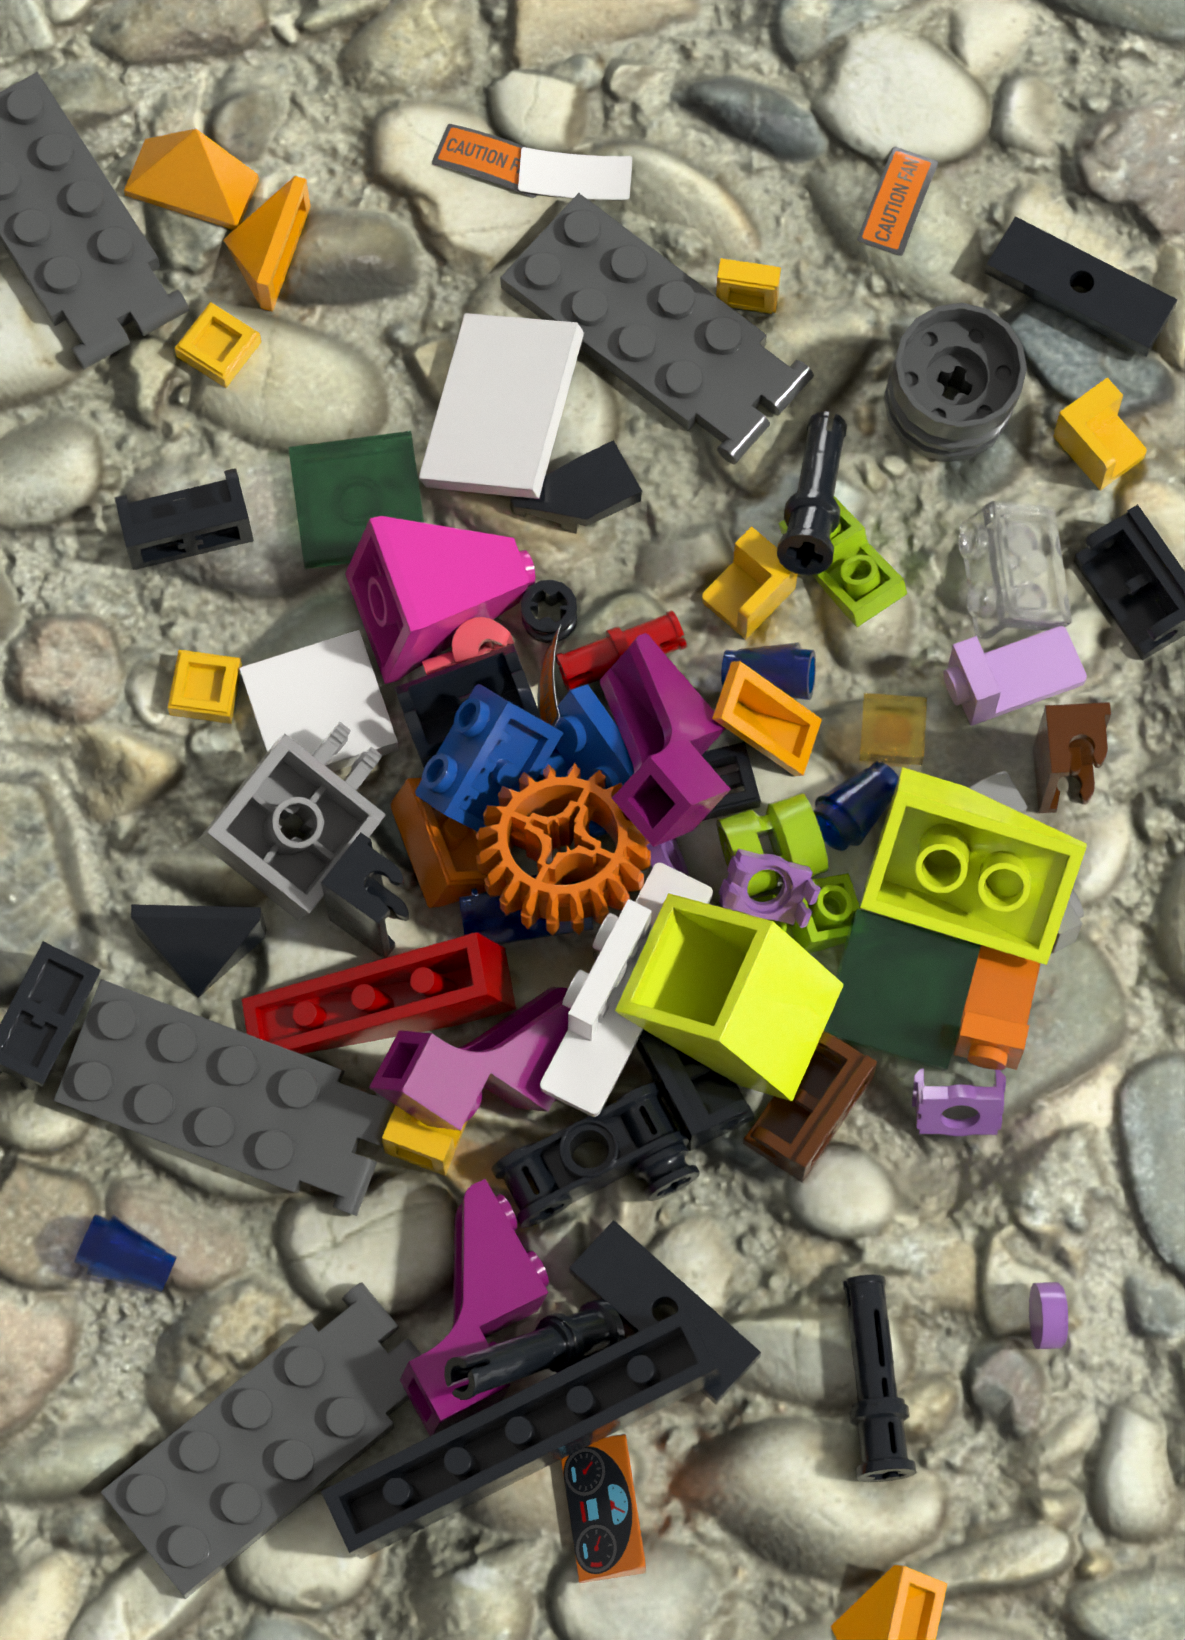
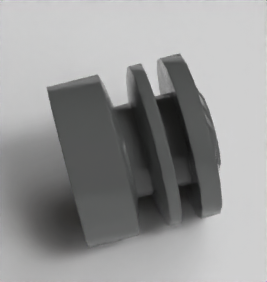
(961, 350)

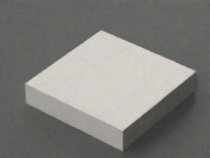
(316, 689)

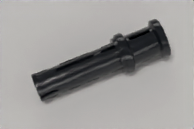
(813, 510)
(554, 1346)
(879, 1409)

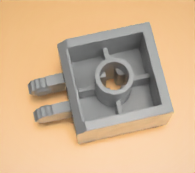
(297, 783)

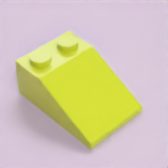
(971, 868)

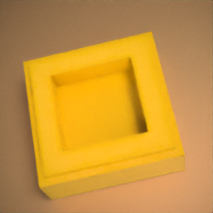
(748, 285)
(218, 345)
(204, 686)

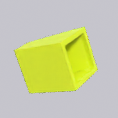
(731, 994)

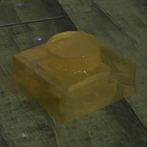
(893, 729)

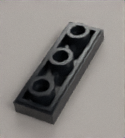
(1050, 267)
(636, 1283)

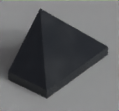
(199, 940)

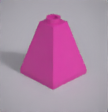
(427, 580)

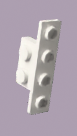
(597, 1035)

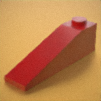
(375, 1000)

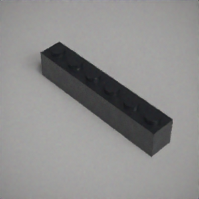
(521, 1435)

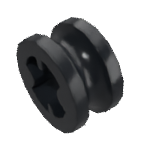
(551, 593)
(666, 1172)

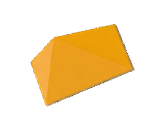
(192, 178)
(268, 239)
(767, 718)
(896, 1607)

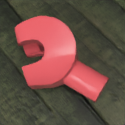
(471, 640)

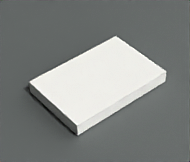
(501, 405)

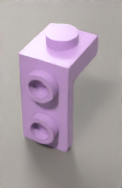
(1012, 674)

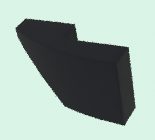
(584, 490)

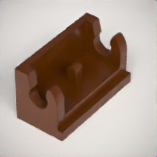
(1068, 745)
(799, 1130)

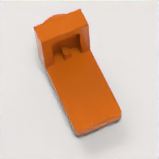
(997, 1010)

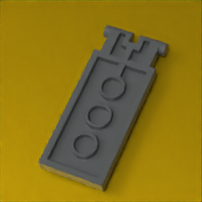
(73, 229)
(655, 327)
(223, 1095)
(265, 1443)

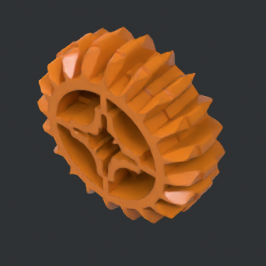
(526, 823)

